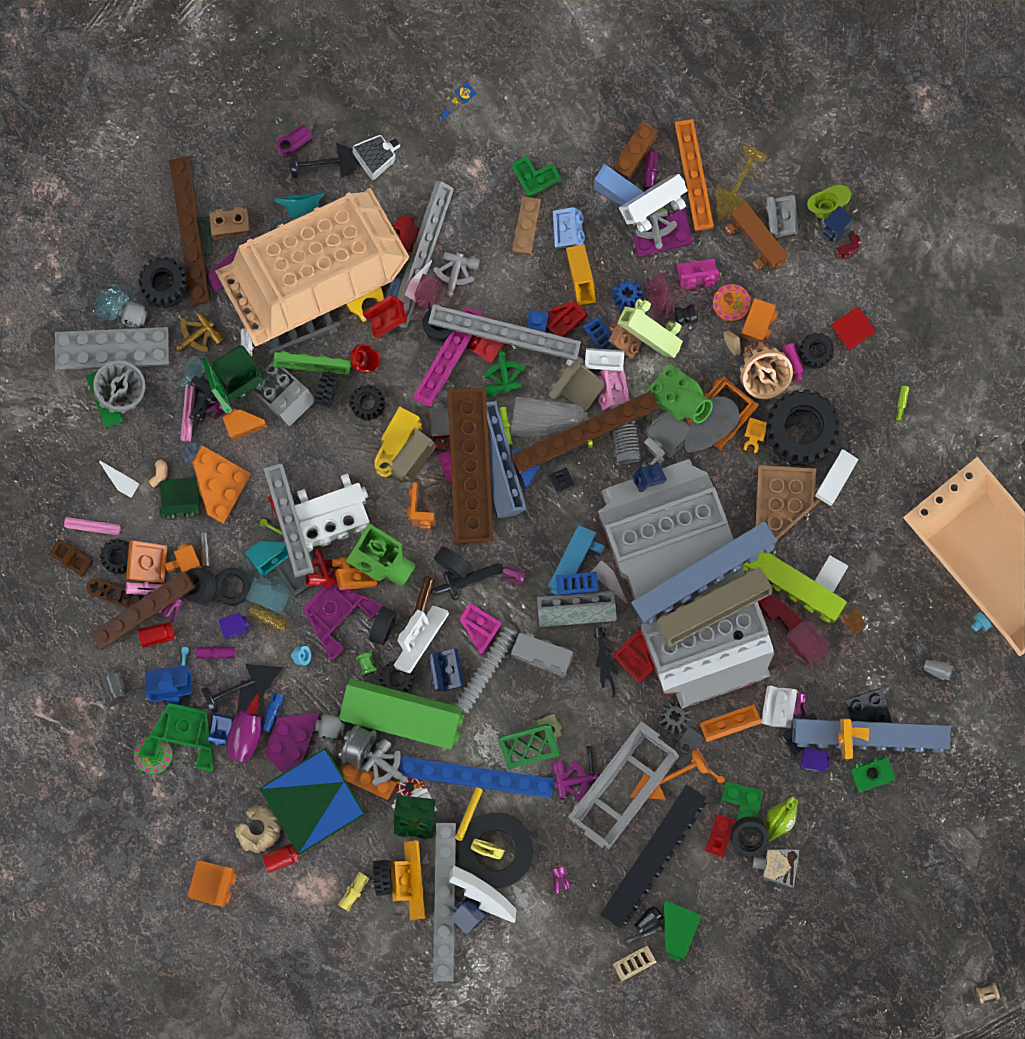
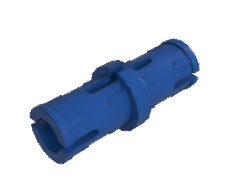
(271, 712)

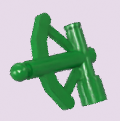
(506, 384)

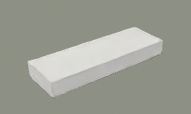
(836, 477)

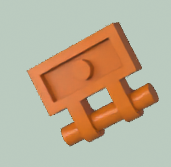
(351, 577)

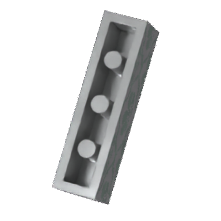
(576, 608)

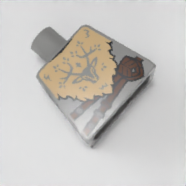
(778, 866)

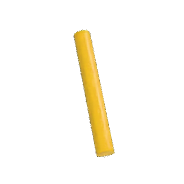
(468, 814)

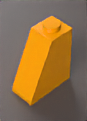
(581, 274)

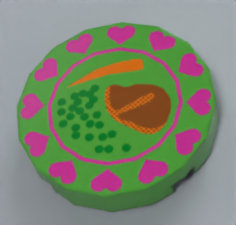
(162, 761)

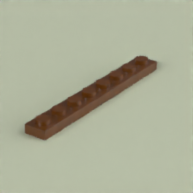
(190, 230)
(585, 432)

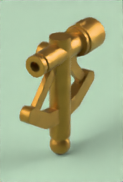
(206, 327)

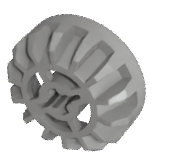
(120, 372)

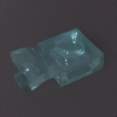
(192, 368)

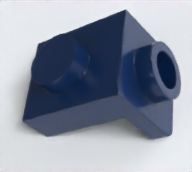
(648, 476)

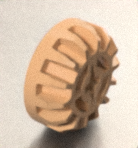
(769, 384)

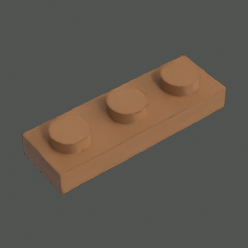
(526, 225)

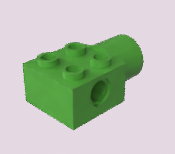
(680, 395)
(380, 556)

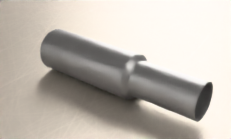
(205, 554)

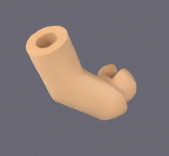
(161, 473)

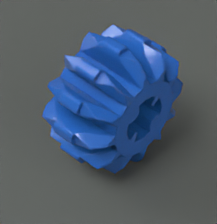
(633, 290)

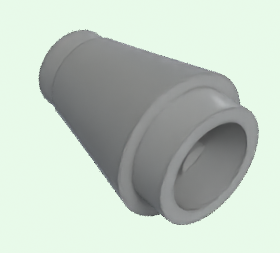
(940, 669)

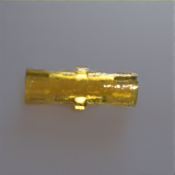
(267, 618)

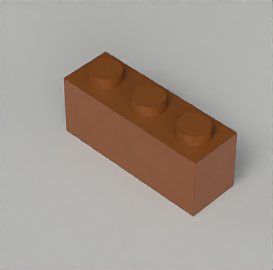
(635, 151)

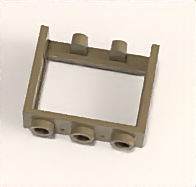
(412, 456)

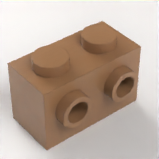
(230, 223)

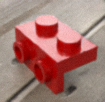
(485, 347)

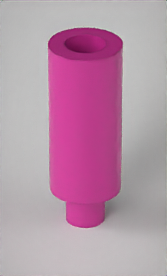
(792, 355)

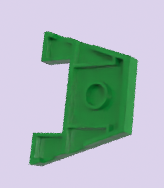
(183, 727)

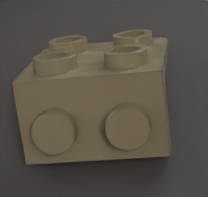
(577, 385)

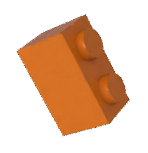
(759, 320)

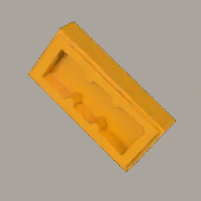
(845, 738)

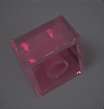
(808, 643)

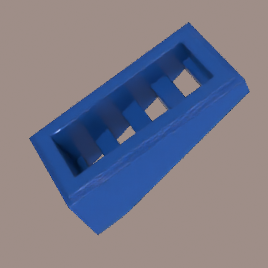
(591, 335)
(593, 580)

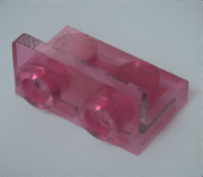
(659, 296)

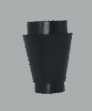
(649, 919)

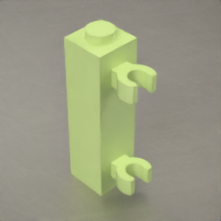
(649, 331)

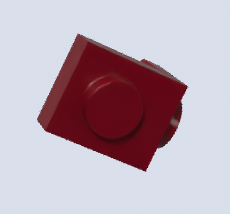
(847, 251)

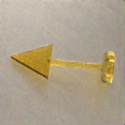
(727, 201)

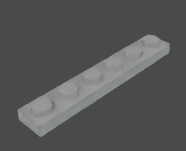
(288, 520)

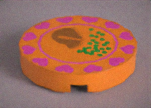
(731, 303)

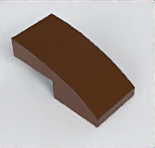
(70, 558)

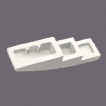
(488, 897)

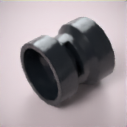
(685, 315)

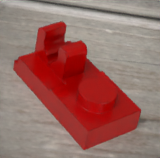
(720, 835)

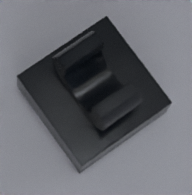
(561, 480)

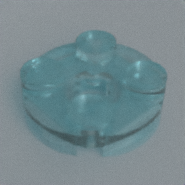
(110, 302)

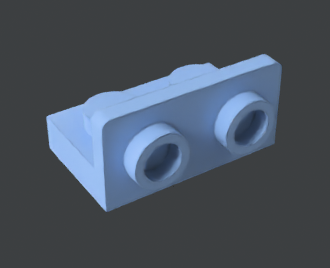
(568, 227)

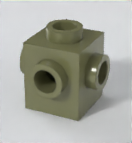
(547, 718)

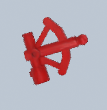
(322, 578)

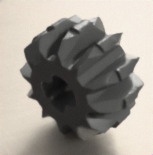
(678, 711)

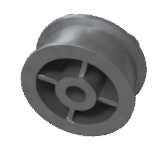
(357, 746)

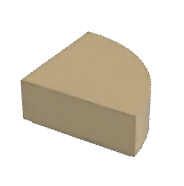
(732, 342)

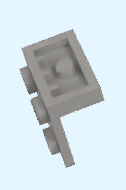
(439, 415)

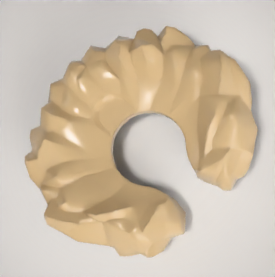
(270, 834)

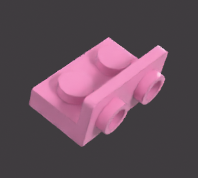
(615, 388)

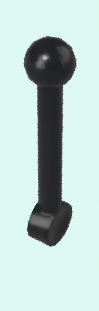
(589, 751)

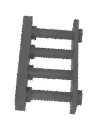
(330, 330)

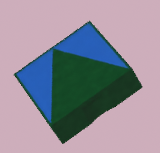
(312, 801)

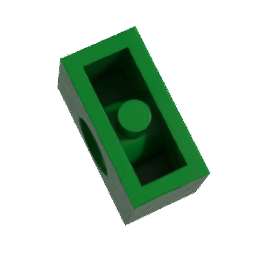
(863, 782)

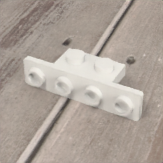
(418, 636)

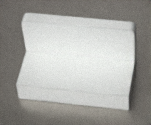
(604, 359)

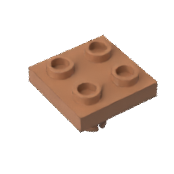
(624, 340)

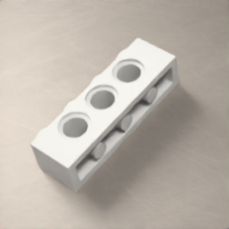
(336, 518)

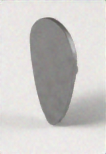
(717, 425)

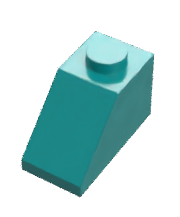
(267, 555)

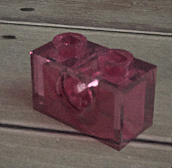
(428, 292)

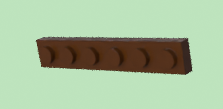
(143, 610)

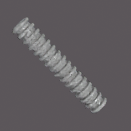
(486, 669)

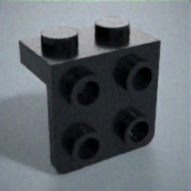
(199, 412)

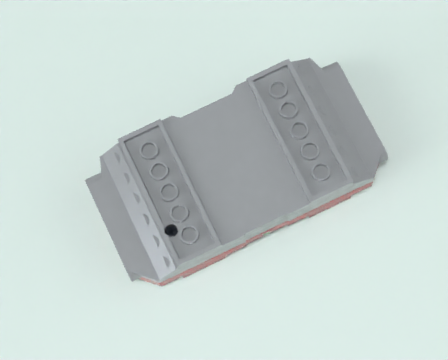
(656, 538)

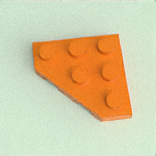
(218, 482)

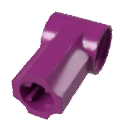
(294, 139)

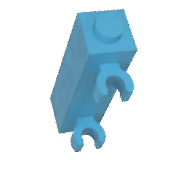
(574, 556)

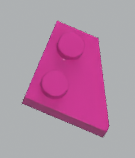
(479, 627)

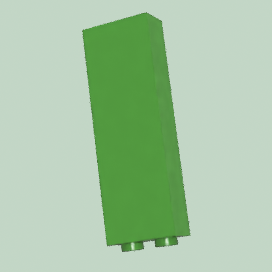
(401, 714)

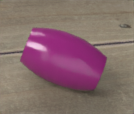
(243, 736)

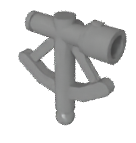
(653, 218)
(457, 262)
(376, 758)

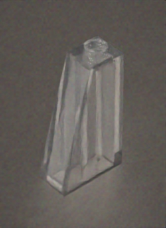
(543, 417)

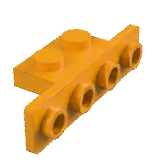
(407, 880)

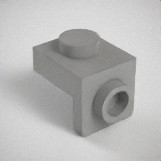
(654, 448)

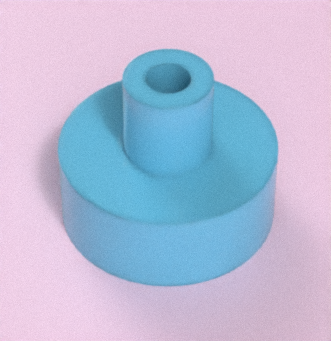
(981, 622)
(301, 655)

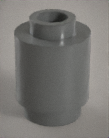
(114, 684)

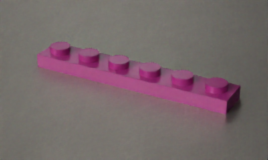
(443, 365)

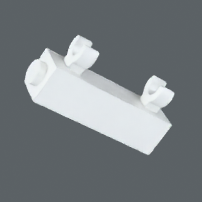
(652, 199)
(330, 502)

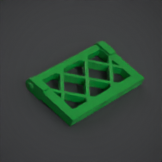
(216, 386)
(549, 740)

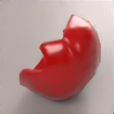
(364, 358)

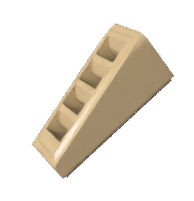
(646, 950)

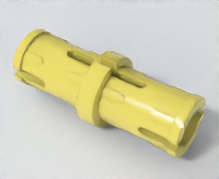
(353, 891)

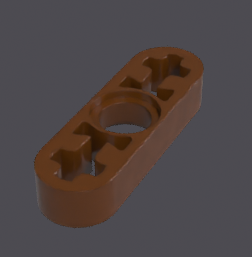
(101, 584)

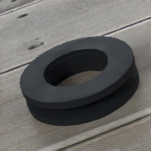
(515, 830)

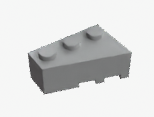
(542, 654)

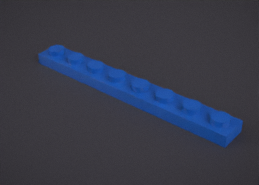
(476, 777)

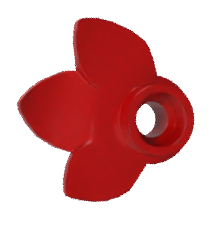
(407, 232)

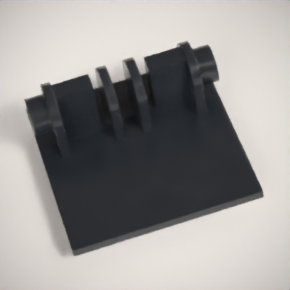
(868, 707)

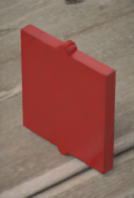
(853, 328)

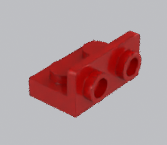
(385, 315)

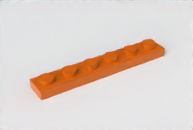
(694, 175)

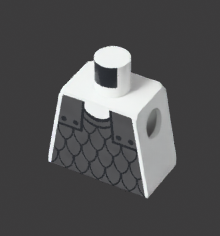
(376, 155)

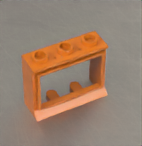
(744, 415)

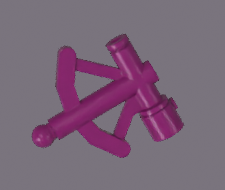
(562, 782)

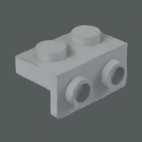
(782, 216)

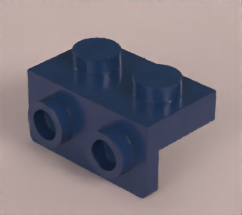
(446, 670)

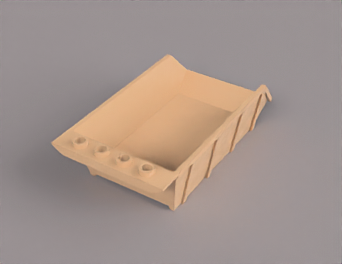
(313, 265)
(981, 544)

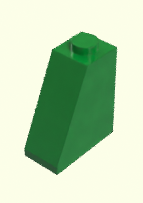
(679, 929)

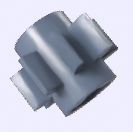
(190, 452)

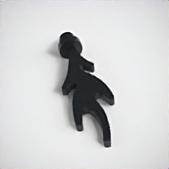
(607, 663)

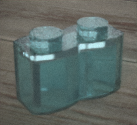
(268, 596)

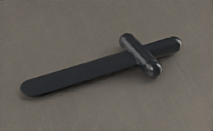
(453, 585)

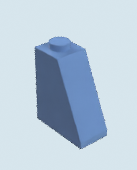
(615, 186)

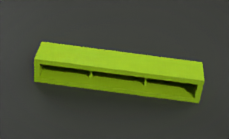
(799, 587)

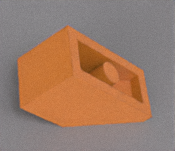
(242, 423)

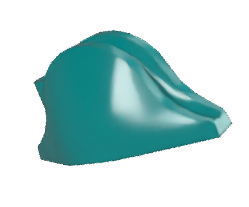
(301, 204)

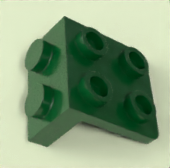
(238, 372)
(179, 498)
(414, 816)

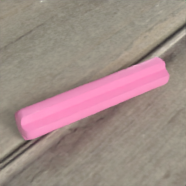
(189, 404)
(92, 526)

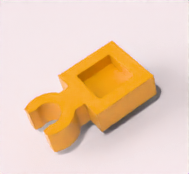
(755, 432)

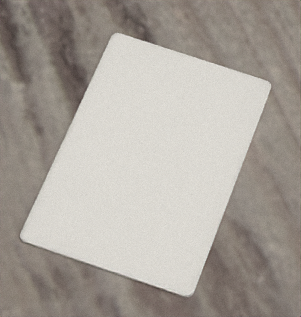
(831, 573)

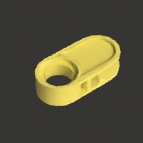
(487, 849)

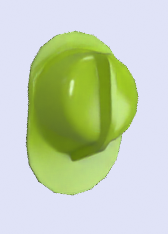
(826, 201)

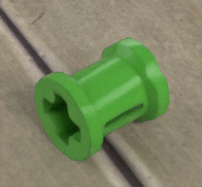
(366, 664)

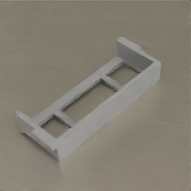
(623, 755)

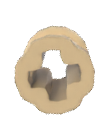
(993, 995)

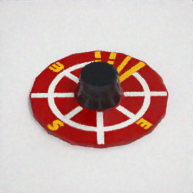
(407, 787)

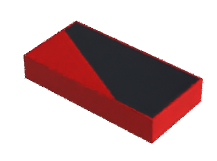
(248, 699)

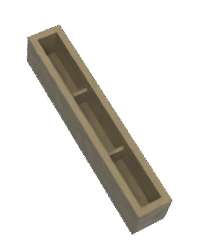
(714, 606)

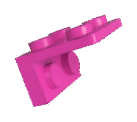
(697, 273)

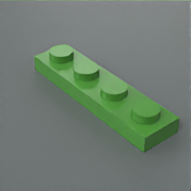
(310, 363)

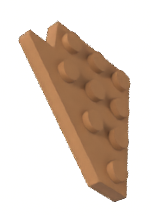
(784, 496)

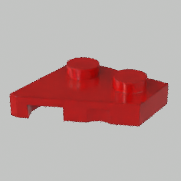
(565, 318)
(634, 657)

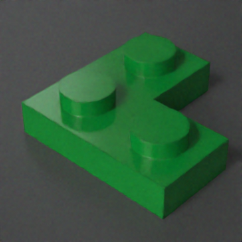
(532, 180)
(746, 797)

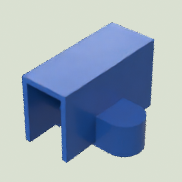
(168, 684)

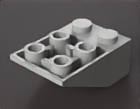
(284, 394)

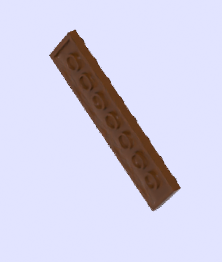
(470, 465)

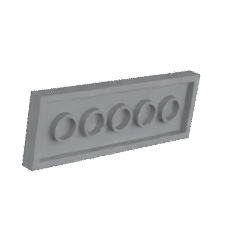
(98, 347)

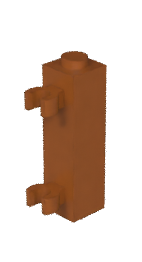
(758, 236)

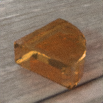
(854, 621)

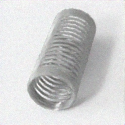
(623, 457)

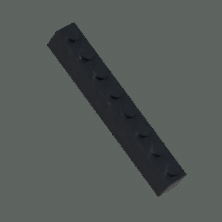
(653, 856)

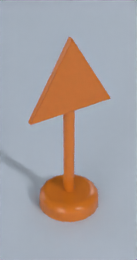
(658, 794)

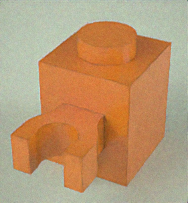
(186, 559)

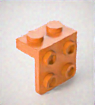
(421, 519)
(212, 883)

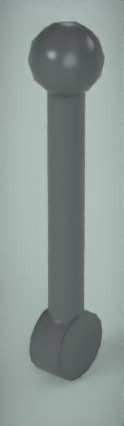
(660, 928)

